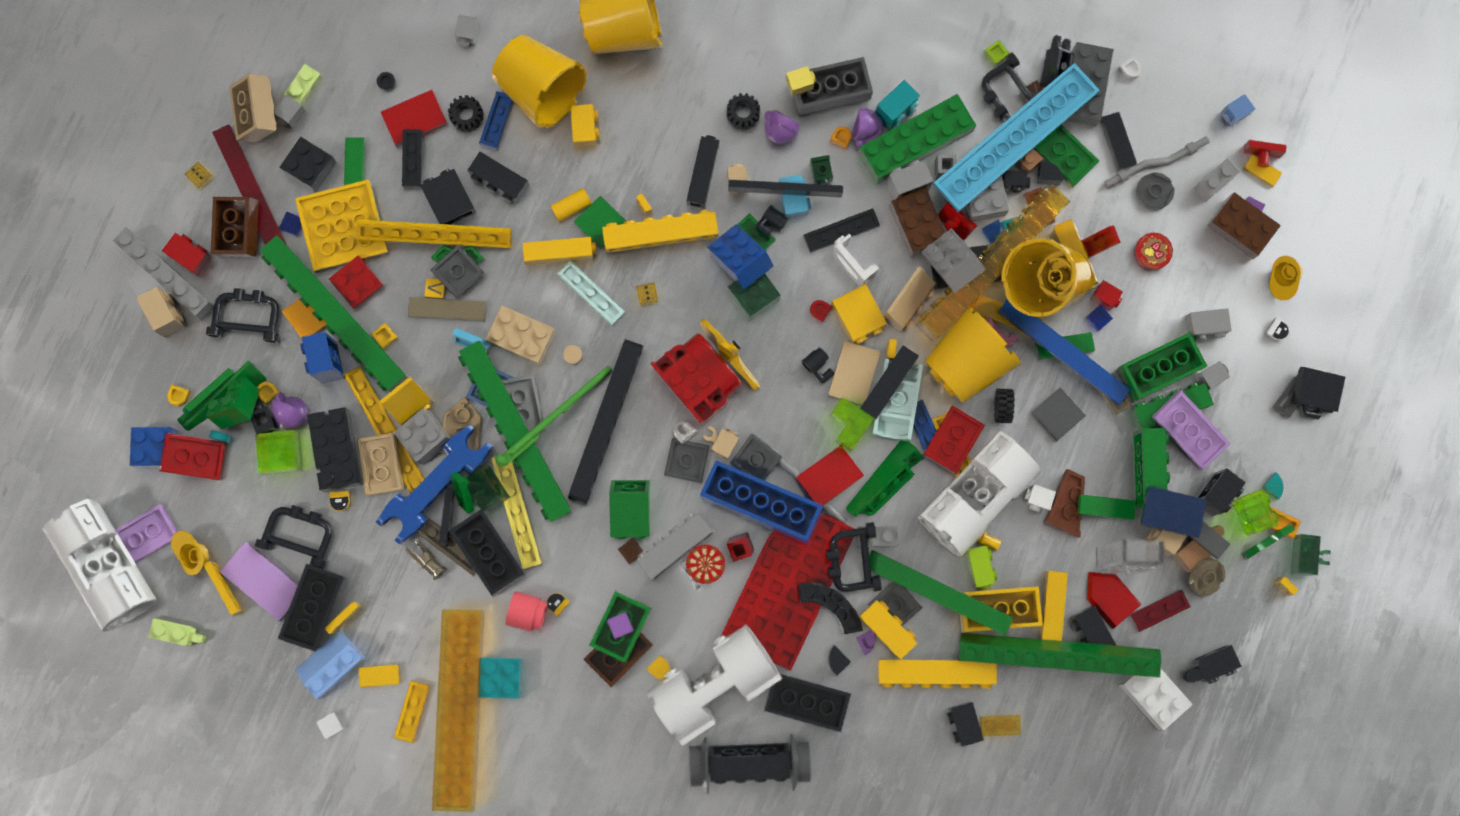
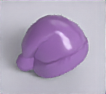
(867, 126)
(780, 128)
(289, 412)

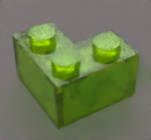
(854, 420)

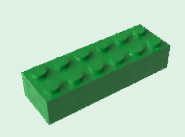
(917, 138)

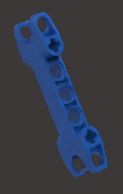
(410, 509)

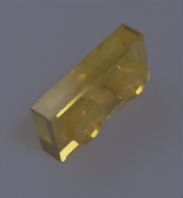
(1000, 725)

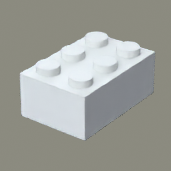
(1156, 698)

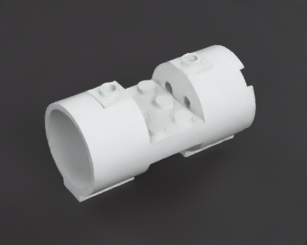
(979, 493)
(99, 564)
(684, 704)

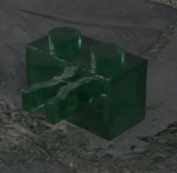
(486, 488)
(1306, 555)

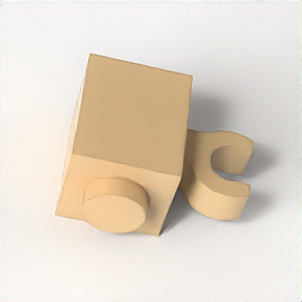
(723, 443)

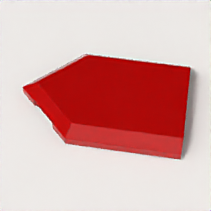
(1111, 597)

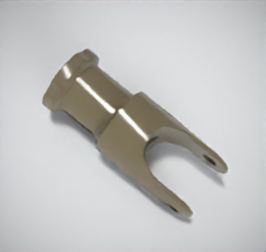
(427, 561)

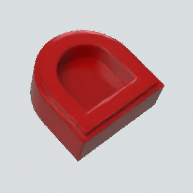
(819, 310)

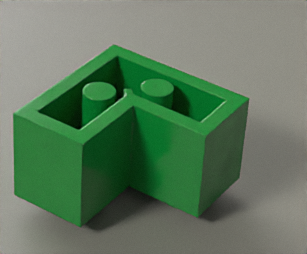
(235, 406)

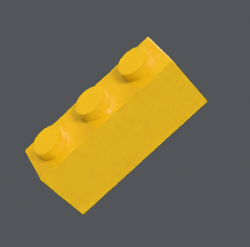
(888, 629)

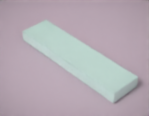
(591, 293)

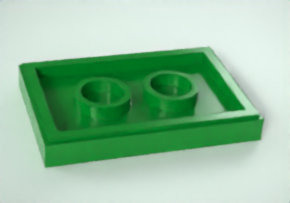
(1067, 154)

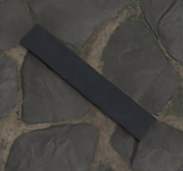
(785, 188)

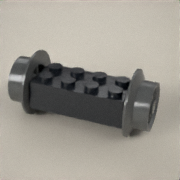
(750, 762)

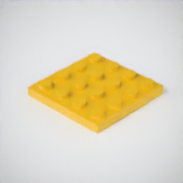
(331, 224)

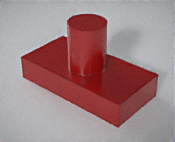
(1264, 151)
(958, 221)
(1101, 241)

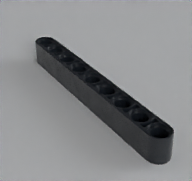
(605, 422)

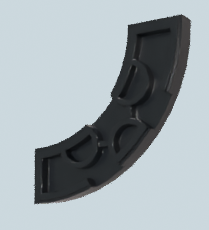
(832, 601)

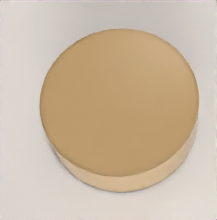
(572, 354)

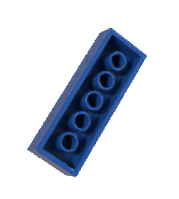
(761, 502)

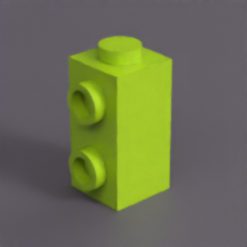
(980, 567)

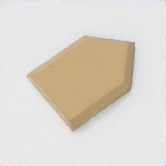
(461, 416)

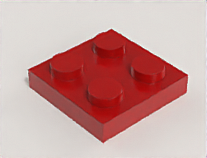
(355, 281)

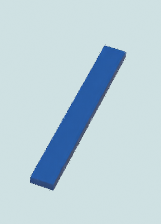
(1066, 353)

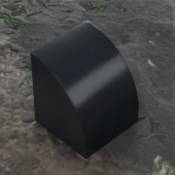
(1049, 174)
(837, 660)

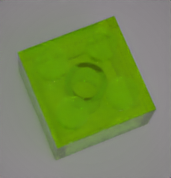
(278, 452)
(1255, 512)

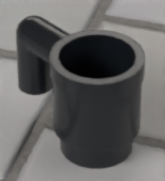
(773, 218)
(814, 362)

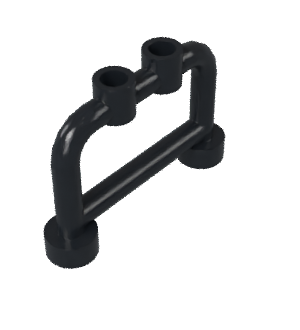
(991, 97)
(239, 296)
(296, 512)
(832, 555)

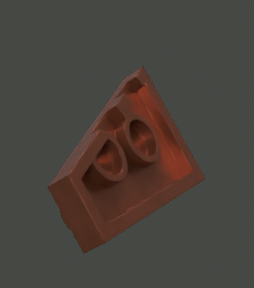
(1065, 504)

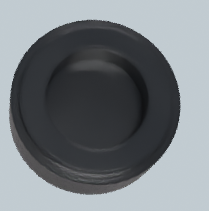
(386, 81)

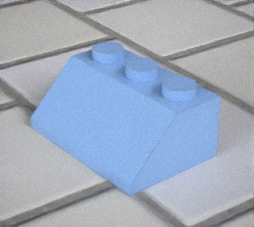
(329, 665)

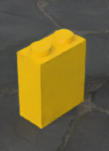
(859, 314)

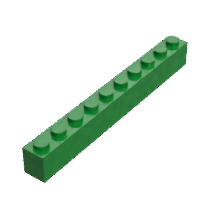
(333, 313)
(513, 428)
(1060, 655)

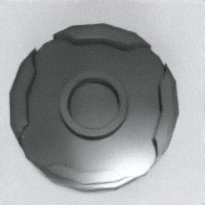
(1155, 191)

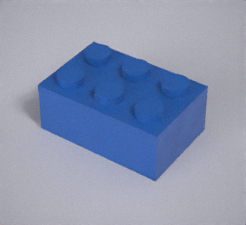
(740, 256)
(322, 357)

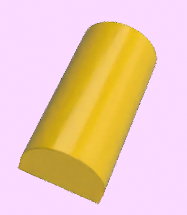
(571, 205)

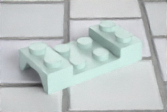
(899, 414)

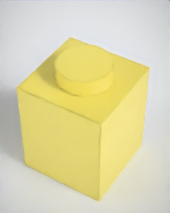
(800, 80)

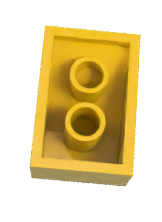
(406, 401)

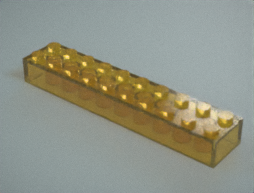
(1022, 228)
(458, 711)

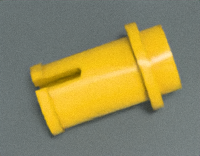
(989, 541)

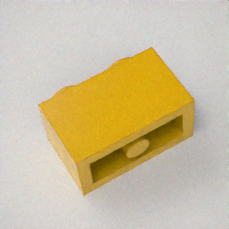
(583, 125)

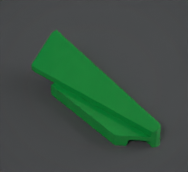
(197, 408)
(886, 480)

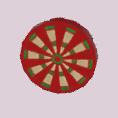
(705, 564)

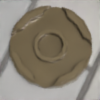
(1207, 576)

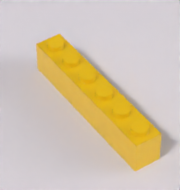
(660, 232)
(935, 672)

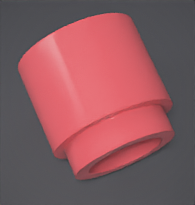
(526, 612)

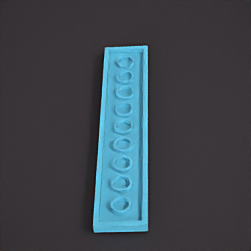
(1016, 137)

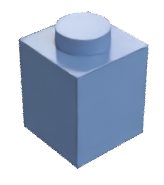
(1238, 110)

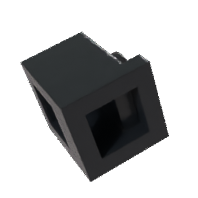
(1015, 181)
(258, 414)

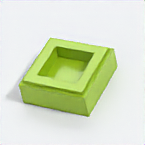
(996, 52)

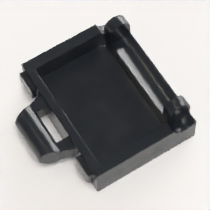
(1317, 390)

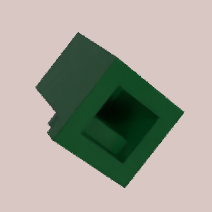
(818, 163)

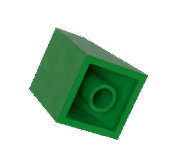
(629, 508)

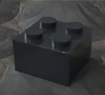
(308, 164)
(1221, 491)

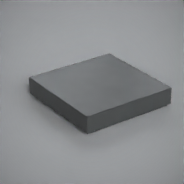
(457, 271)
(1058, 414)
(756, 457)
(686, 460)
(899, 602)

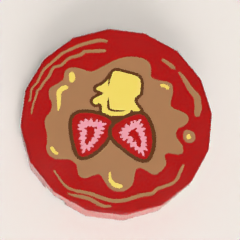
(1153, 251)

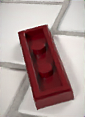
(1160, 610)

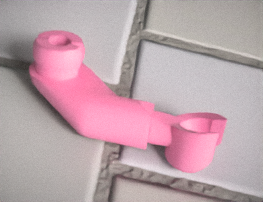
(1010, 340)

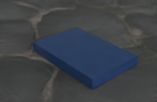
(1173, 512)

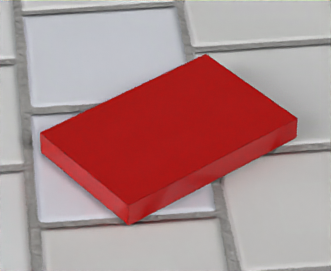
(414, 114)
(953, 440)
(192, 456)
(829, 476)

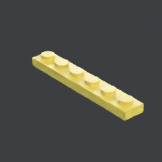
(518, 516)

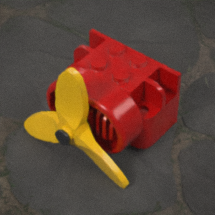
(702, 375)

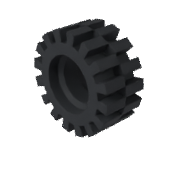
(743, 100)
(458, 105)
(1004, 405)

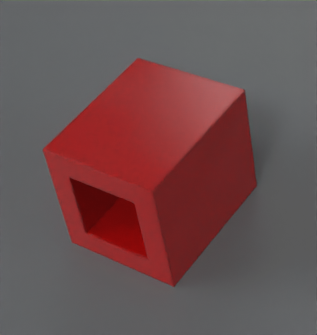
(1107, 295)
(740, 547)

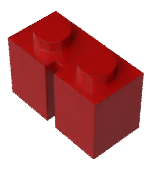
(186, 254)

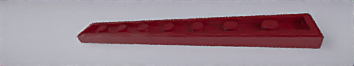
(246, 181)

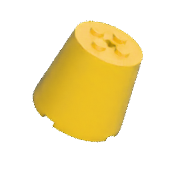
(620, 25)
(539, 79)
(1034, 279)
(970, 357)

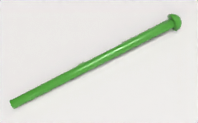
(532, 436)

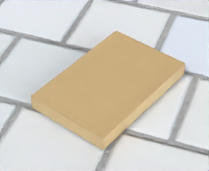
(854, 373)
(380, 464)

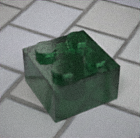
(755, 297)

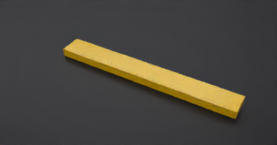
(433, 233)
(382, 423)

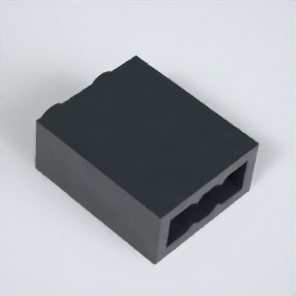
(447, 197)

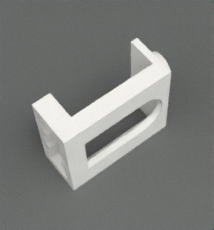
(850, 264)

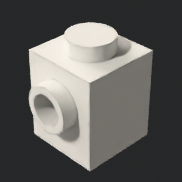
(1039, 498)

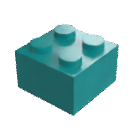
(898, 105)
(500, 678)

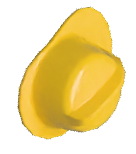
(1285, 278)
(189, 552)

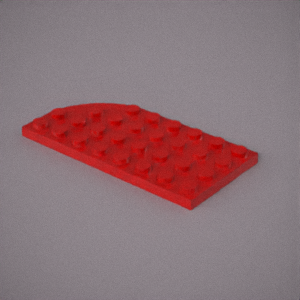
(771, 597)

